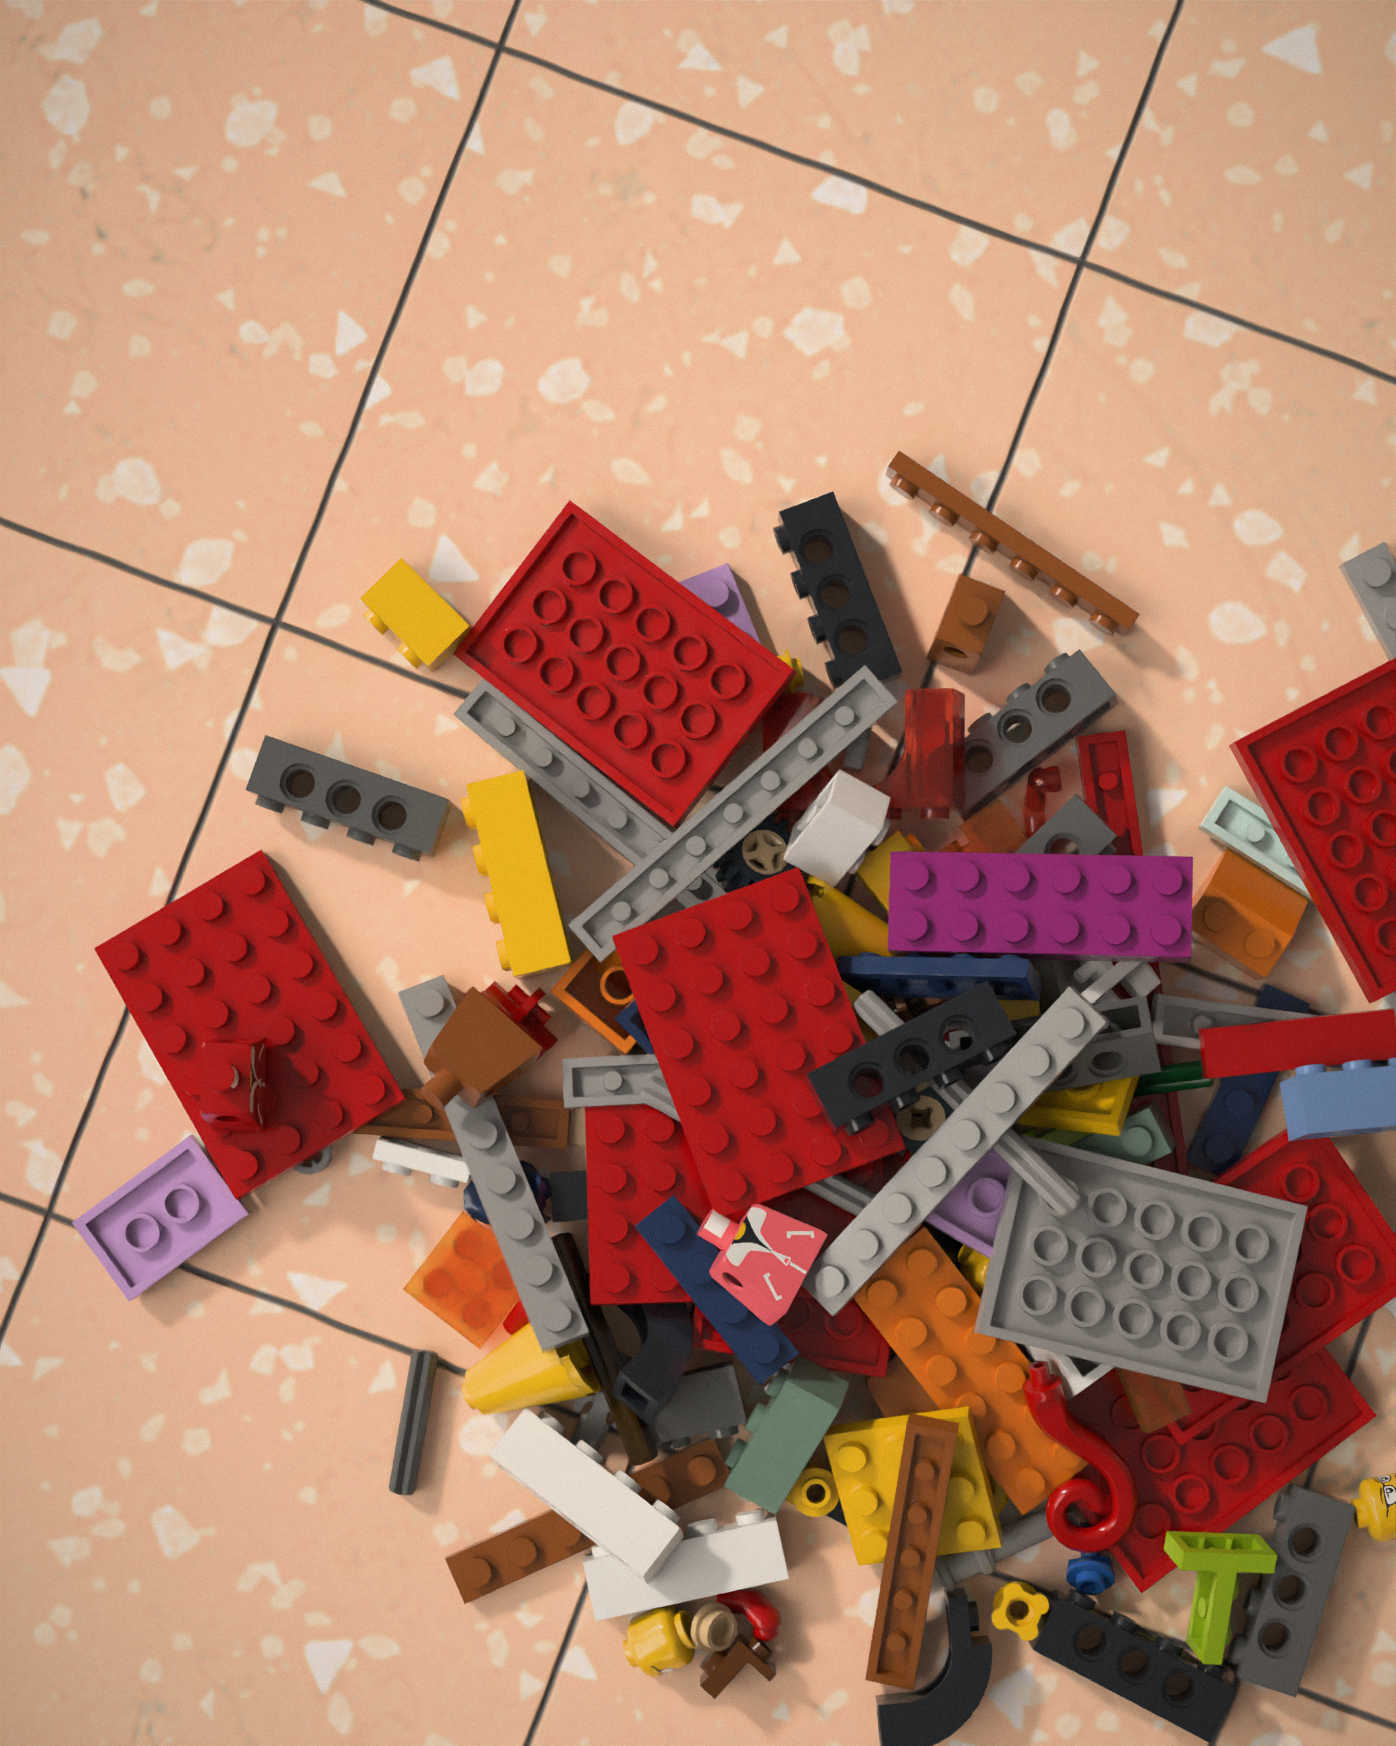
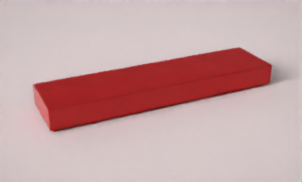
(1297, 1043)

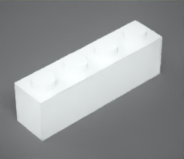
(588, 1495)
(702, 1565)

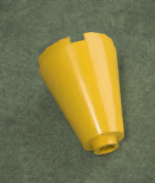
(845, 923)
(522, 1377)

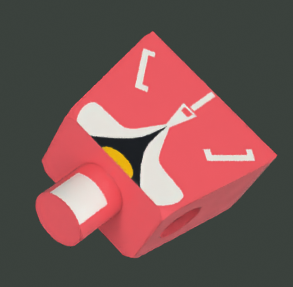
(762, 1257)

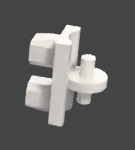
(1135, 977)

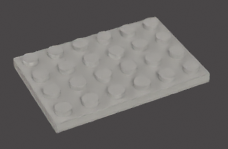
(1144, 1272)

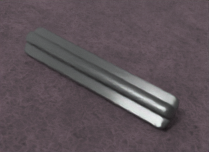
(413, 1422)

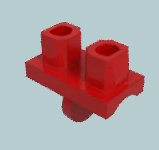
(524, 1012)

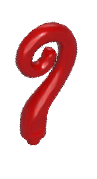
(1051, 1413)

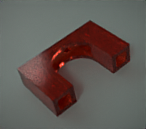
(932, 762)

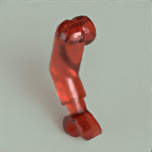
(1034, 803)

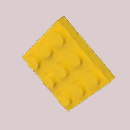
(866, 1471)

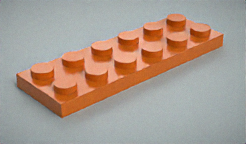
(930, 1322)

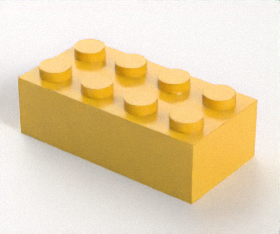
(519, 875)

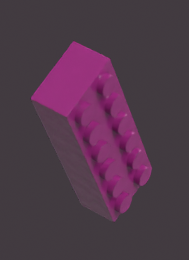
(1041, 906)

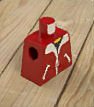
(233, 1084)

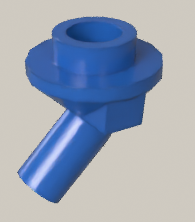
(1091, 1572)

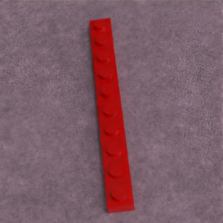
(1110, 793)

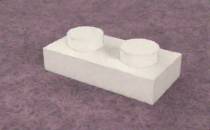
(403, 1156)

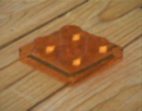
(466, 1281)

